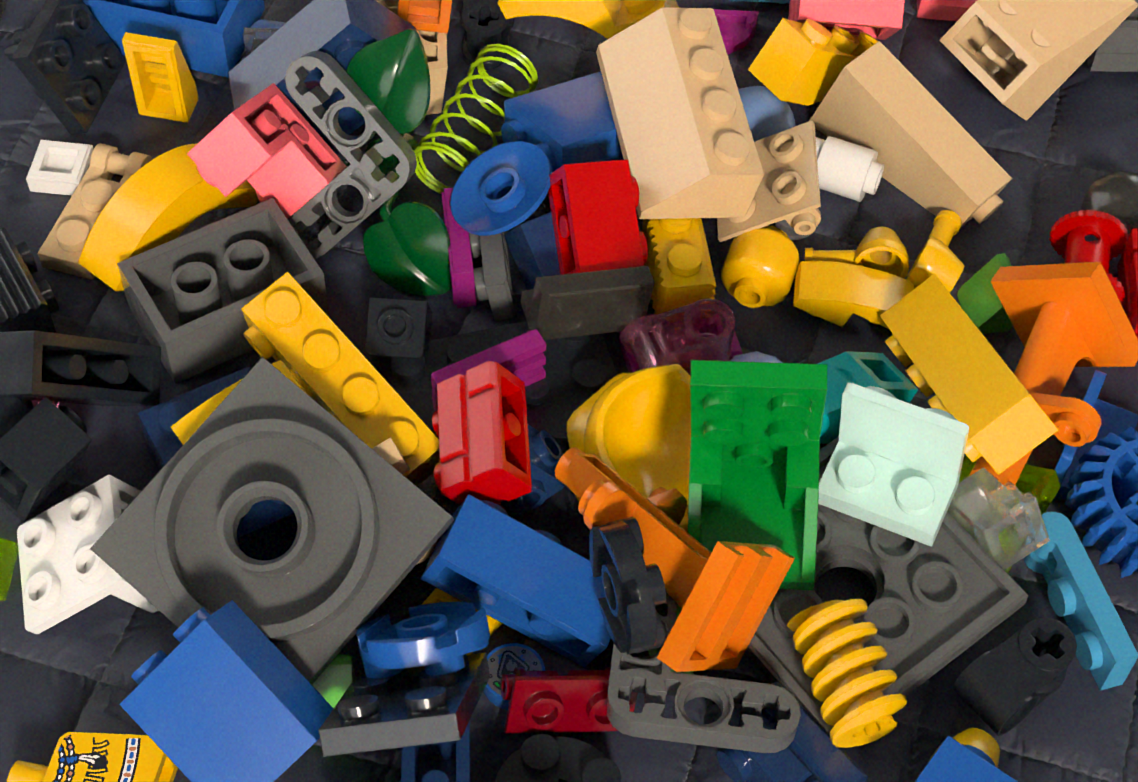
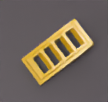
(160, 77)

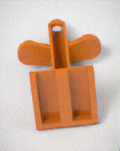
(1065, 321)
(718, 590)

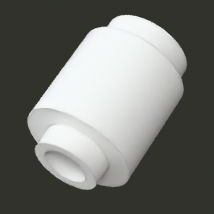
(847, 168)

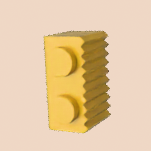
(678, 262)

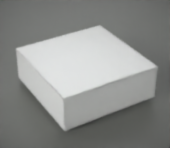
(58, 167)

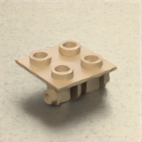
(788, 185)

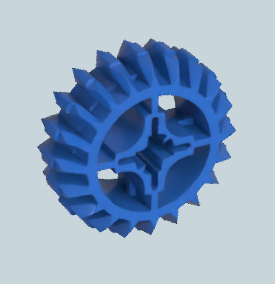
(1108, 512)

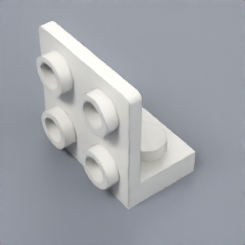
(56, 559)

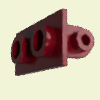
(558, 703)

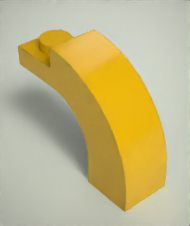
(152, 211)

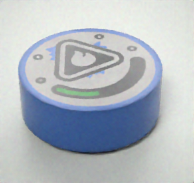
(503, 661)

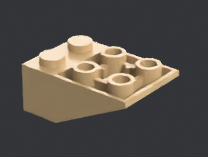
(1031, 46)

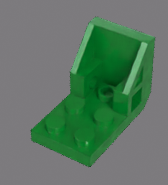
(757, 457)

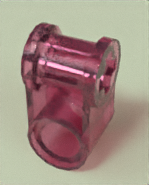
(677, 335)

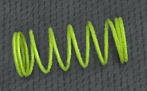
(505, 90)

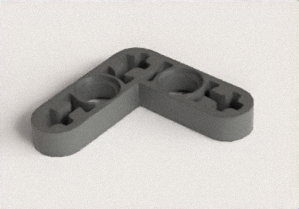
(363, 168)
(655, 681)

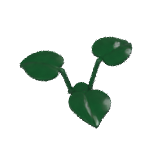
(412, 240)

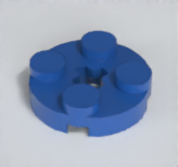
(431, 638)

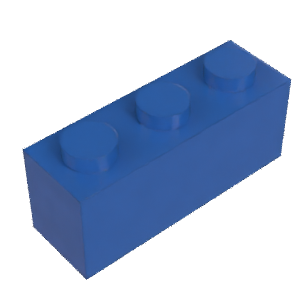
(521, 579)

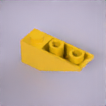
(806, 59)

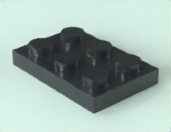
(405, 709)

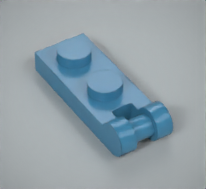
(1084, 603)

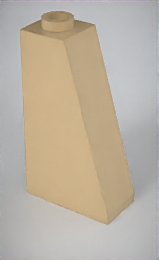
(916, 138)

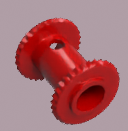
(1069, 241)

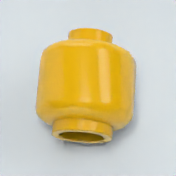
(760, 265)

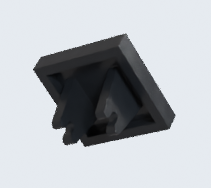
(68, 61)

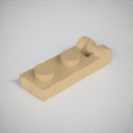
(71, 230)

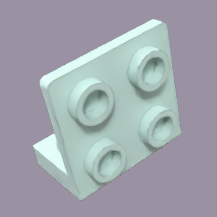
(894, 463)

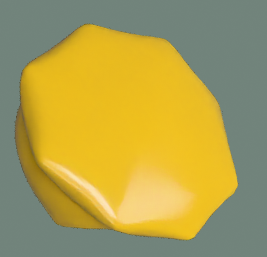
(640, 429)

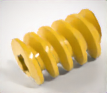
(845, 671)

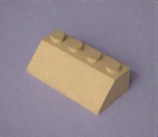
(680, 116)

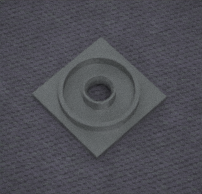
(353, 511)
(924, 607)

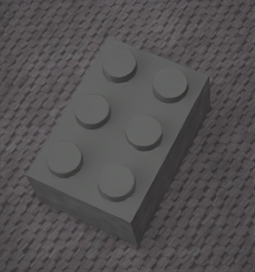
(195, 285)

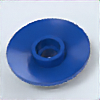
(501, 188)

